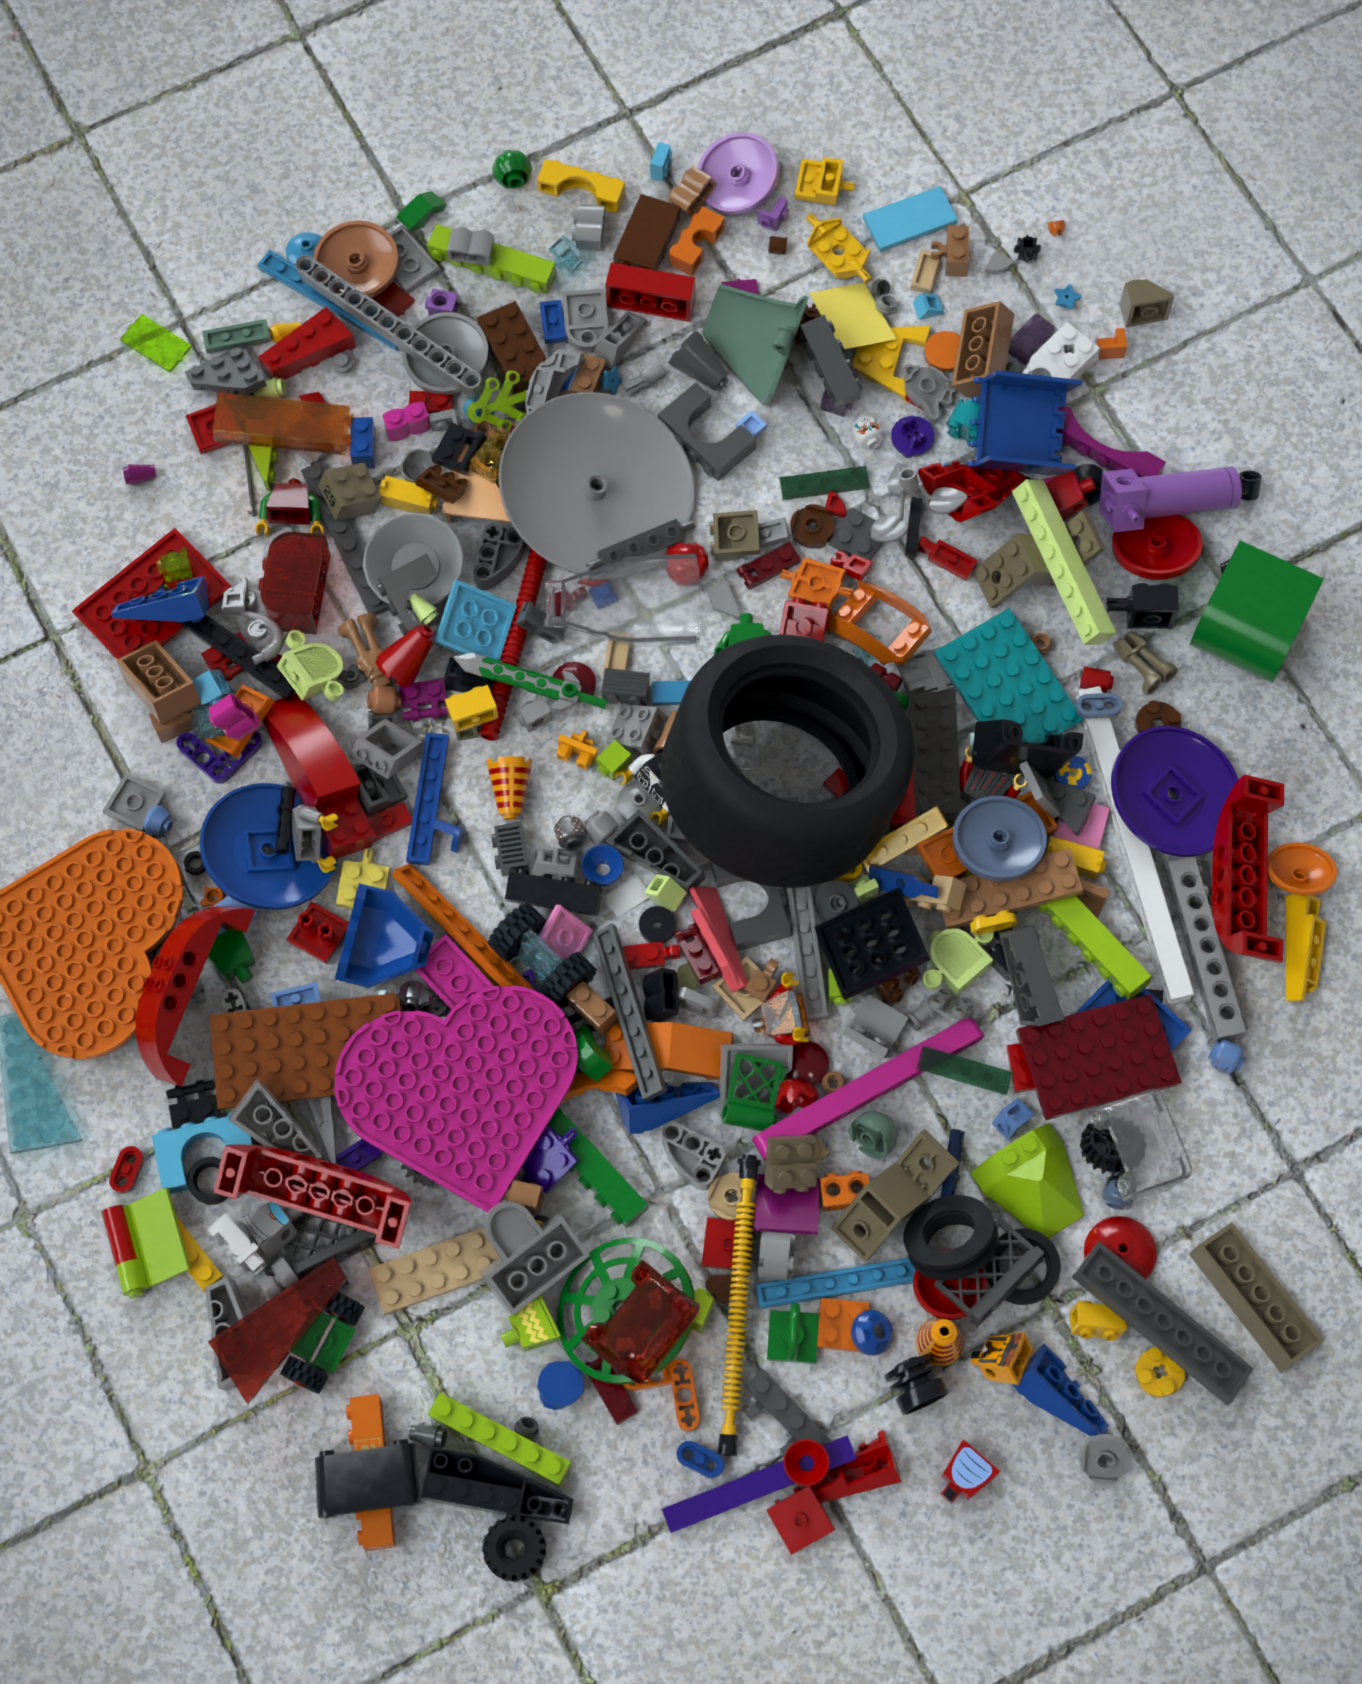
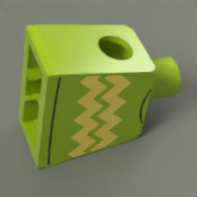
(531, 1327)

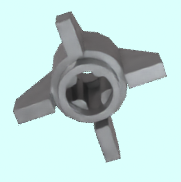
(413, 996)

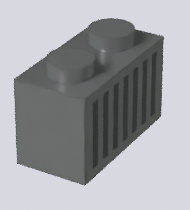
(511, 848)

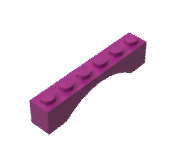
(1075, 437)

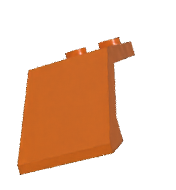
(677, 1048)

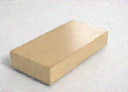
(924, 273)
(616, 656)

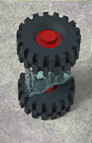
(519, 937)

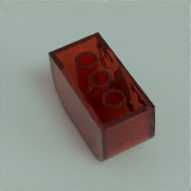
(295, 580)

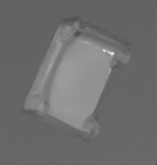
(1145, 1143)

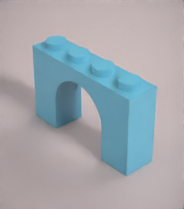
(172, 1147)

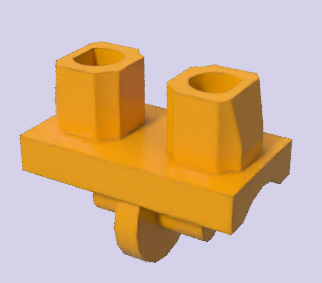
(577, 745)

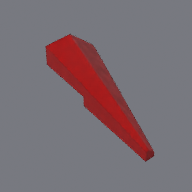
(871, 1470)

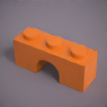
(704, 227)

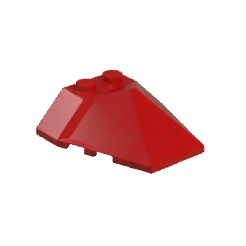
(983, 486)

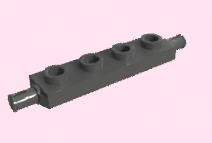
(643, 543)

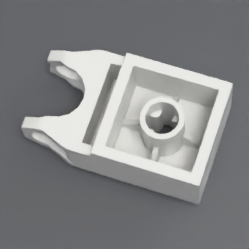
(1064, 355)

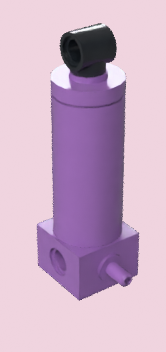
(1132, 499)

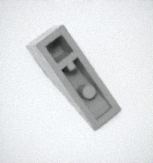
(619, 338)

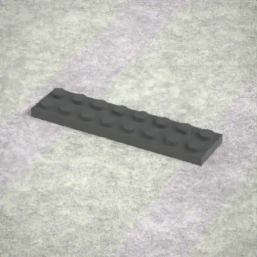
(1163, 1323)

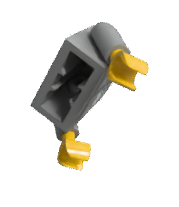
(307, 835)

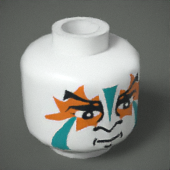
(868, 432)

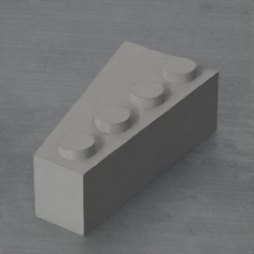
(270, 1123)
(224, 1310)

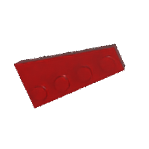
(307, 346)

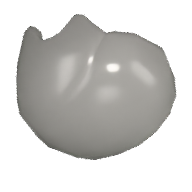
(415, 463)

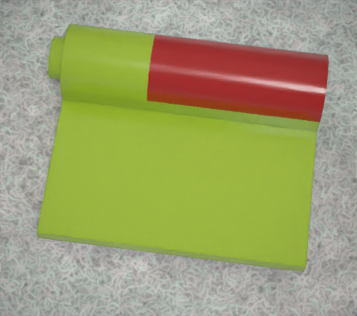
(145, 1242)

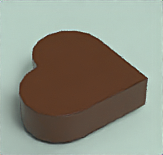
(720, 1287)

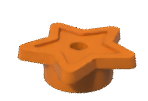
(209, 894)

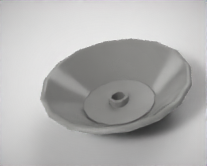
(406, 539)

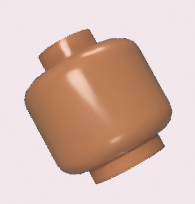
(383, 700)

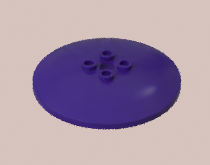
(1178, 762)

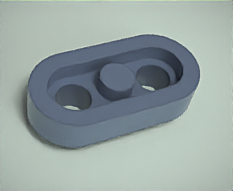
(1097, 704)

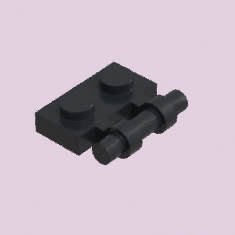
(193, 1110)

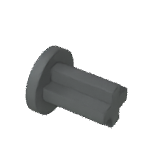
(375, 719)

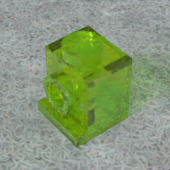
(175, 565)

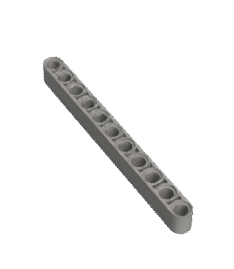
(393, 334)

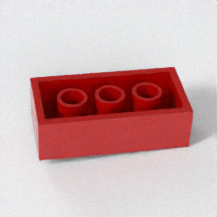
(650, 292)

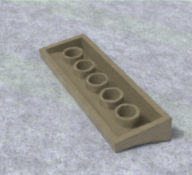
(1256, 1297)

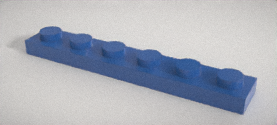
(427, 799)

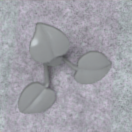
(907, 481)

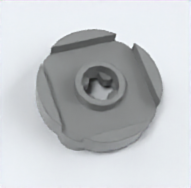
(1104, 1445)

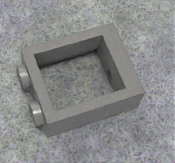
(392, 737)

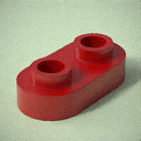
(126, 1170)

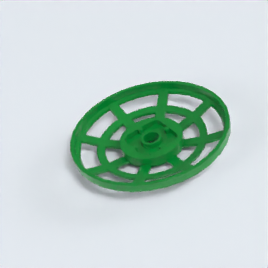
(608, 1298)

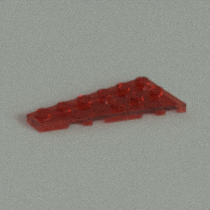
(265, 1337)

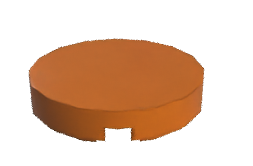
(942, 350)

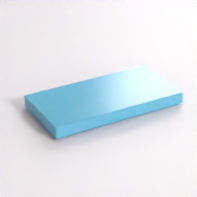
(910, 218)

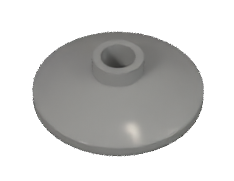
(628, 806)

